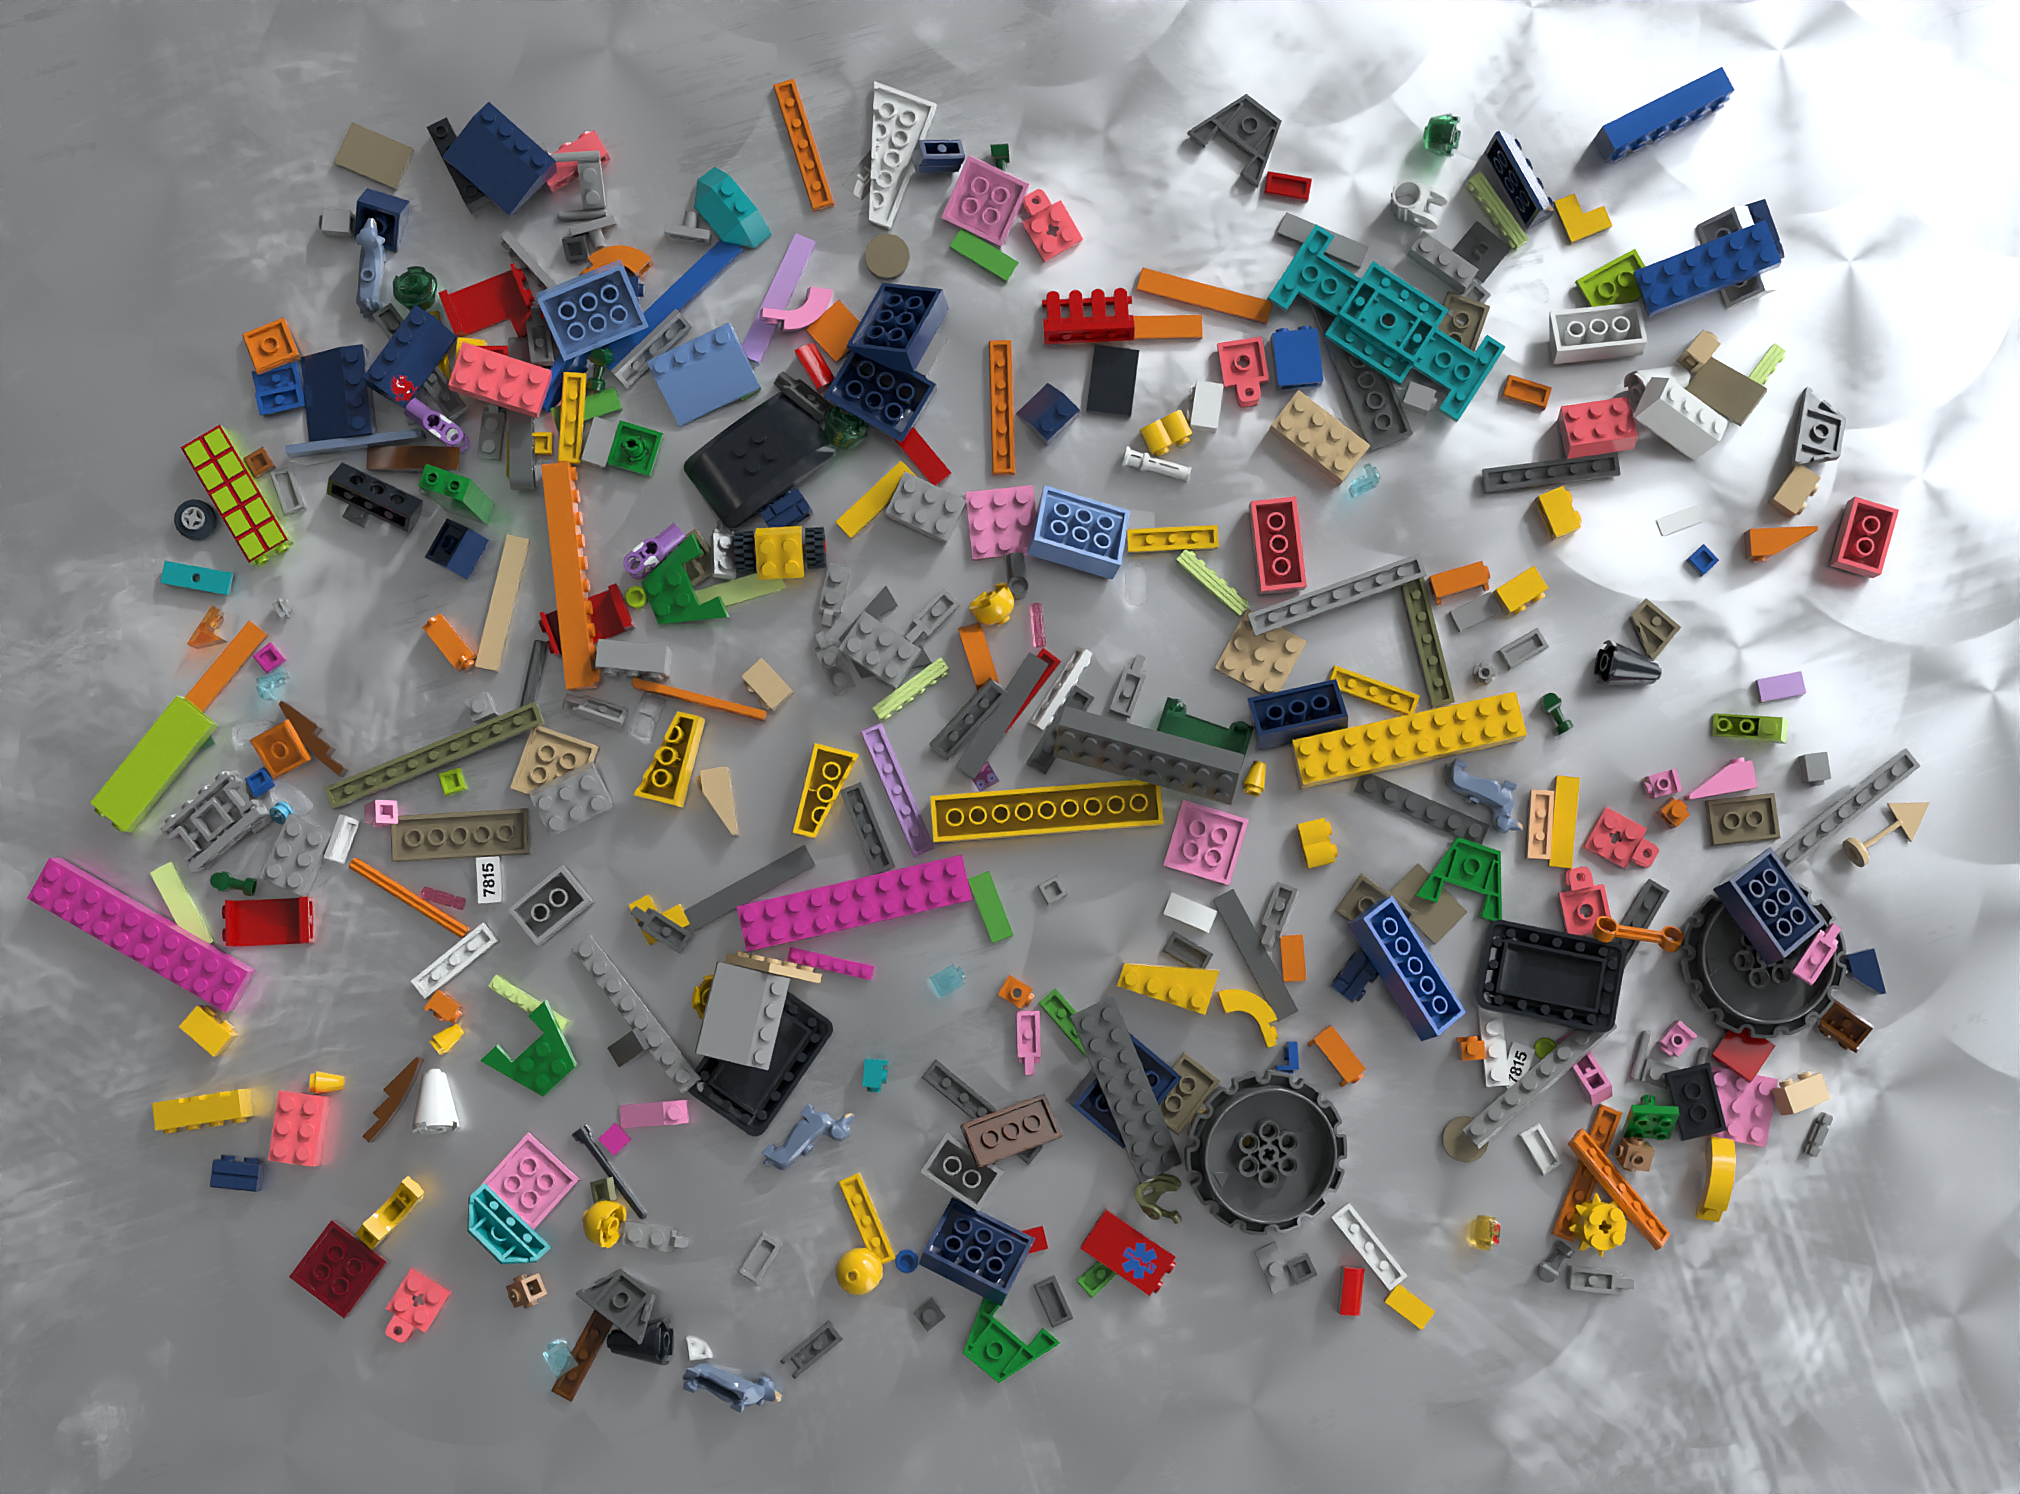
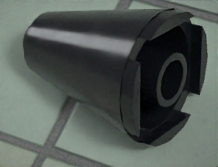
(1624, 666)
(655, 1347)

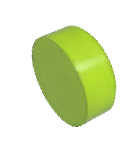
(635, 597)
(1543, 1047)

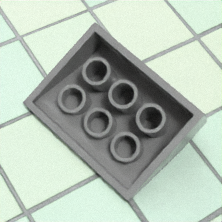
(742, 1016)

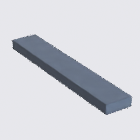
(355, 443)

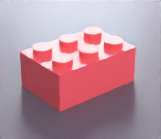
(1597, 427)
(1864, 537)
(299, 1128)

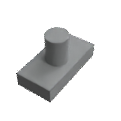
(594, 229)
(688, 231)
(1274, 1267)

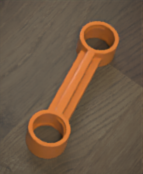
(1637, 934)

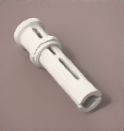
(1146, 462)

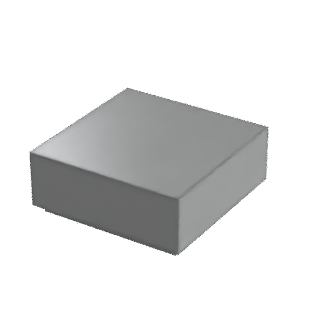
(1052, 890)

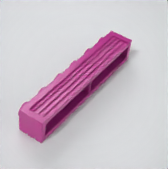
(830, 963)

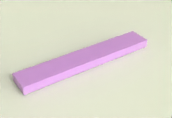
(778, 295)
(897, 789)

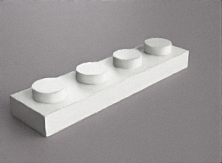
(1064, 682)
(454, 960)
(1492, 1032)
(1369, 1246)

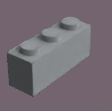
(1442, 262)

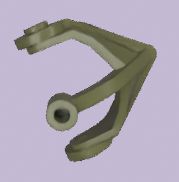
(1160, 1184)

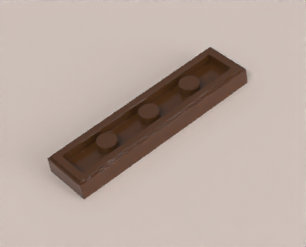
(584, 1354)

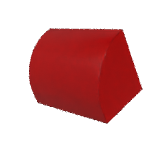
(815, 367)
(1350, 1290)

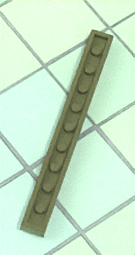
(434, 755)

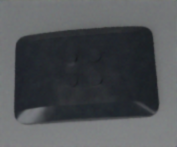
(758, 459)
(1551, 976)
(755, 1095)

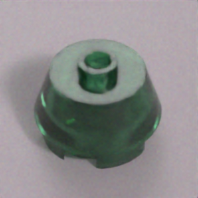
(1442, 135)
(415, 288)
(844, 429)

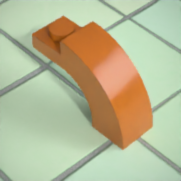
(633, 259)
(977, 654)

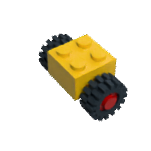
(779, 551)

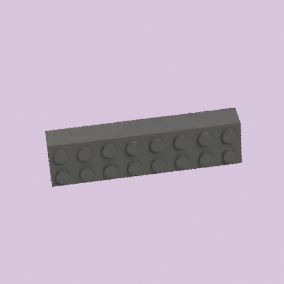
(1148, 755)

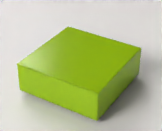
(452, 781)

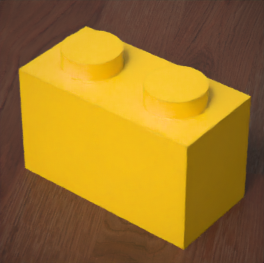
(1558, 512)
(1521, 590)
(208, 1030)

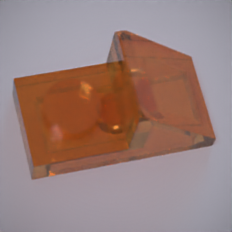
(204, 634)

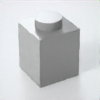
(337, 223)
(1419, 399)
(481, 707)
(1814, 768)

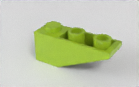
(1750, 728)

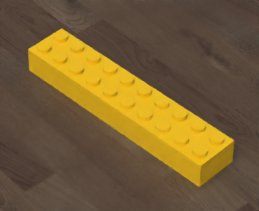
(1408, 740)
(1045, 810)

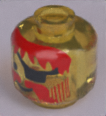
(1485, 1232)

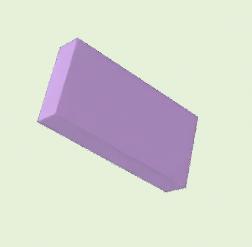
(1780, 686)

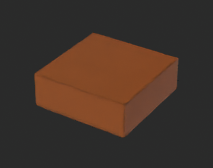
(259, 462)

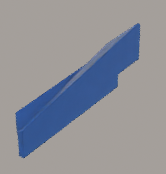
(577, 364)

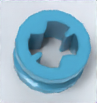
(280, 812)

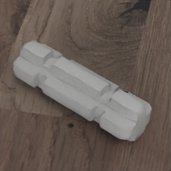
(1818, 1134)

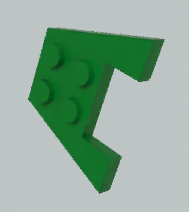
(672, 591)
(1471, 868)
(543, 1061)
(998, 1349)

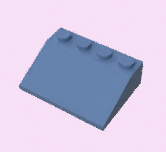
(592, 310)
(704, 374)
(1078, 532)

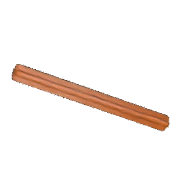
(408, 898)

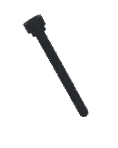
(584, 1136)

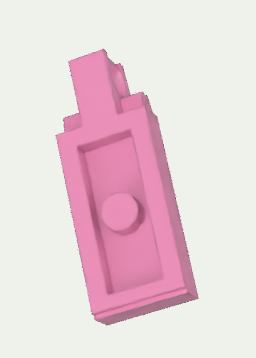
(1817, 954)
(1028, 1039)

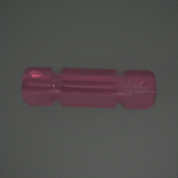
(1038, 625)
(443, 898)

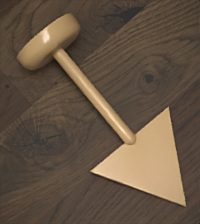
(1907, 816)

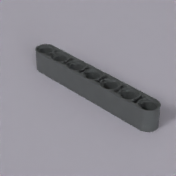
(520, 431)

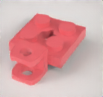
(1043, 216)
(1243, 379)
(1632, 841)
(1578, 894)
(412, 1317)

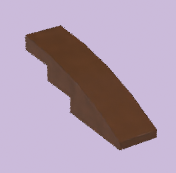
(412, 458)
(308, 733)
(398, 1092)

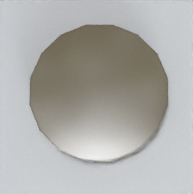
(887, 256)
(1458, 1144)

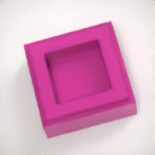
(269, 658)
(614, 1139)

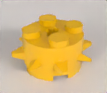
(1598, 1225)

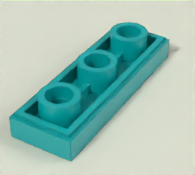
(184, 576)

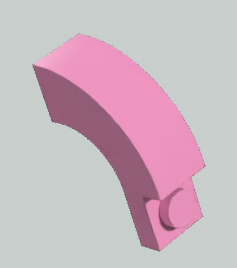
(813, 307)

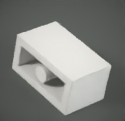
(1205, 407)

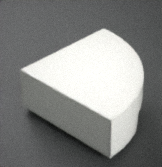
(697, 1349)

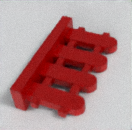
(1088, 329)

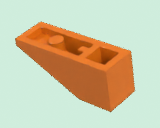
(1767, 542)

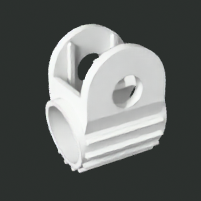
(1416, 212)

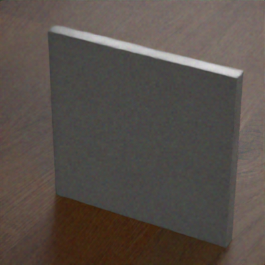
(1482, 250)

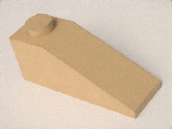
(718, 791)

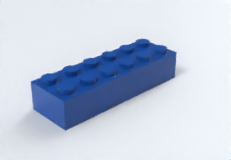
(1664, 115)
(1707, 268)
(1407, 968)

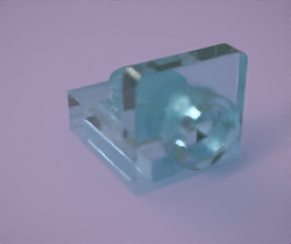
(1364, 484)
(273, 679)
(948, 980)
(559, 1357)

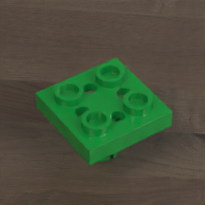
(627, 436)
(1650, 1120)

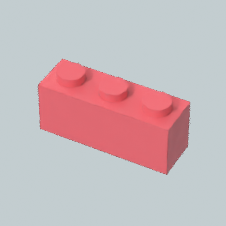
(568, 171)

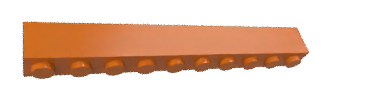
(570, 576)

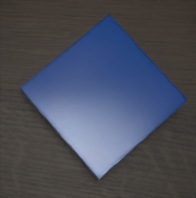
(1702, 560)
(260, 782)

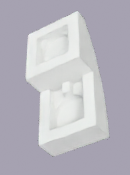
(1190, 912)

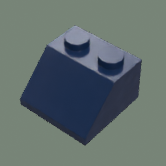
(387, 211)
(1048, 413)
(457, 548)

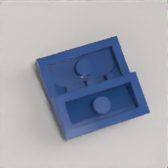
(279, 389)

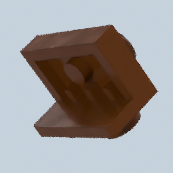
(1844, 1026)

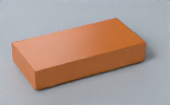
(1526, 392)
(1292, 958)

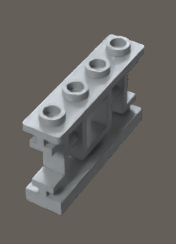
(226, 834)

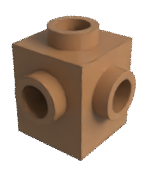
(1634, 1154)
(526, 1290)

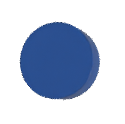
(906, 1261)

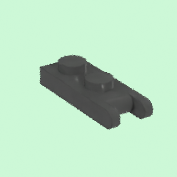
(813, 1348)

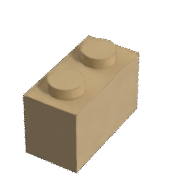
(1698, 351)
(1794, 490)
(767, 685)
(1801, 1093)

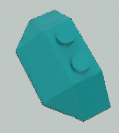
(729, 210)
(502, 1230)

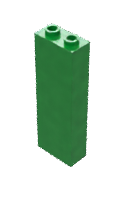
(456, 494)

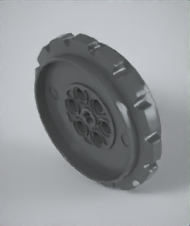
(1729, 988)
(1243, 1111)

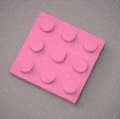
(985, 200)
(1000, 521)
(1205, 842)
(1745, 1106)
(531, 1180)

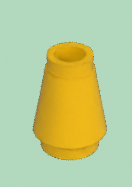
(1255, 779)
(446, 1039)
(325, 1082)

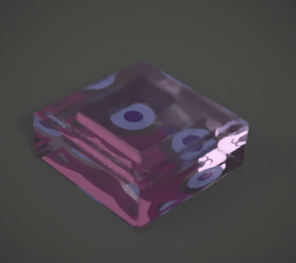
(985, 778)

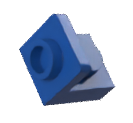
(1290, 1054)

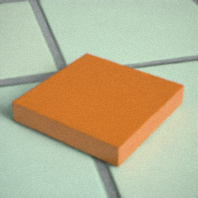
(834, 330)
(271, 346)
(280, 749)

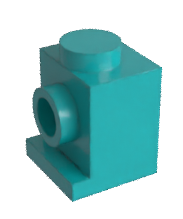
(874, 1074)

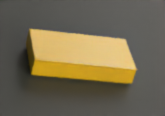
(1409, 1306)

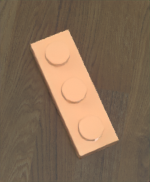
(1540, 824)

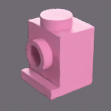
(1671, 780)
(381, 813)
(1677, 1028)

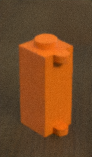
(1458, 581)
(450, 643)
(1338, 1055)

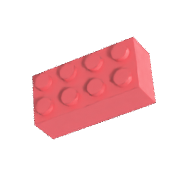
(500, 380)
(1277, 545)

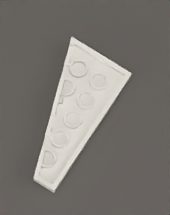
(897, 126)

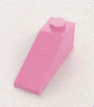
(1729, 779)
(1590, 1078)
(655, 1113)

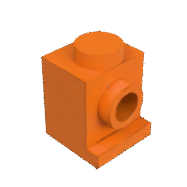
(1673, 812)
(1007, 992)
(444, 1006)
(1470, 1048)

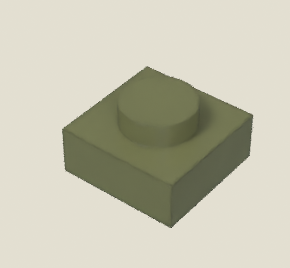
(603, 1190)

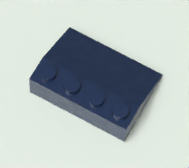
(500, 159)
(1518, 179)
(899, 325)
(336, 394)
(881, 395)
(1769, 907)
(1091, 1103)
(976, 1251)

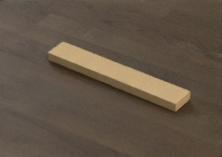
(502, 603)

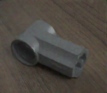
(1016, 573)

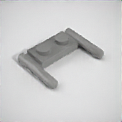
(590, 185)
(1652, 1071)

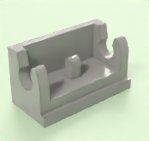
(599, 442)

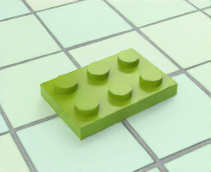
(1612, 282)

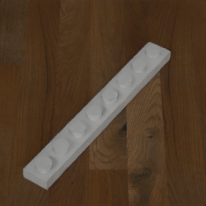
(1336, 595)
(1847, 809)
(636, 1013)
(1532, 1085)

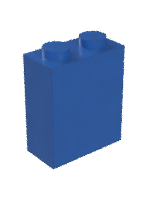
(1296, 358)

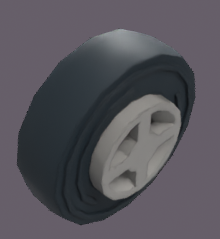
(188, 514)

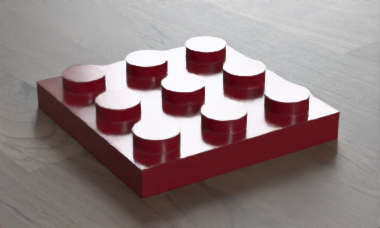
(338, 1269)

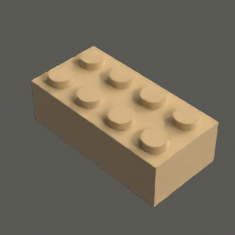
(1319, 437)

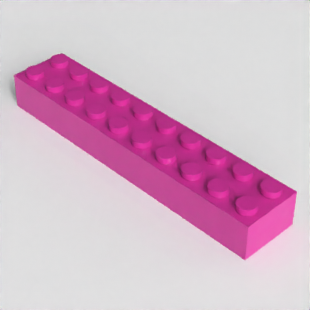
(854, 903)
(141, 934)

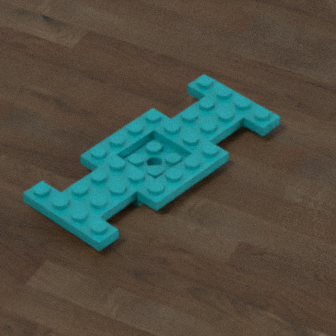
(1412, 337)

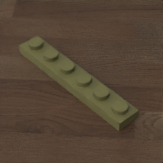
(1427, 643)

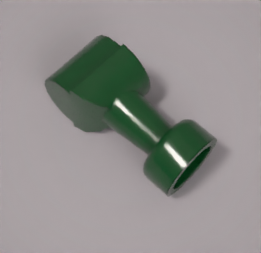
(1000, 155)
(601, 359)
(1551, 705)
(225, 881)

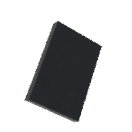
(1112, 381)
(1697, 1099)

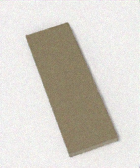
(460, 835)

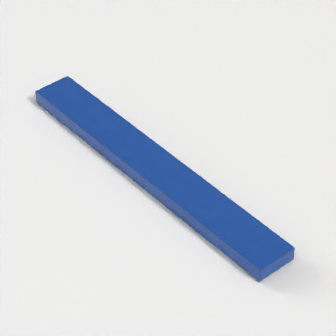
(678, 295)

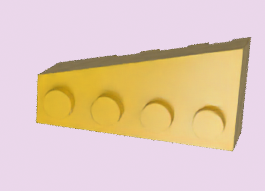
(673, 762)
(822, 783)
(1175, 985)
(202, 1109)

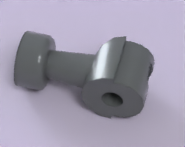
(1548, 1270)

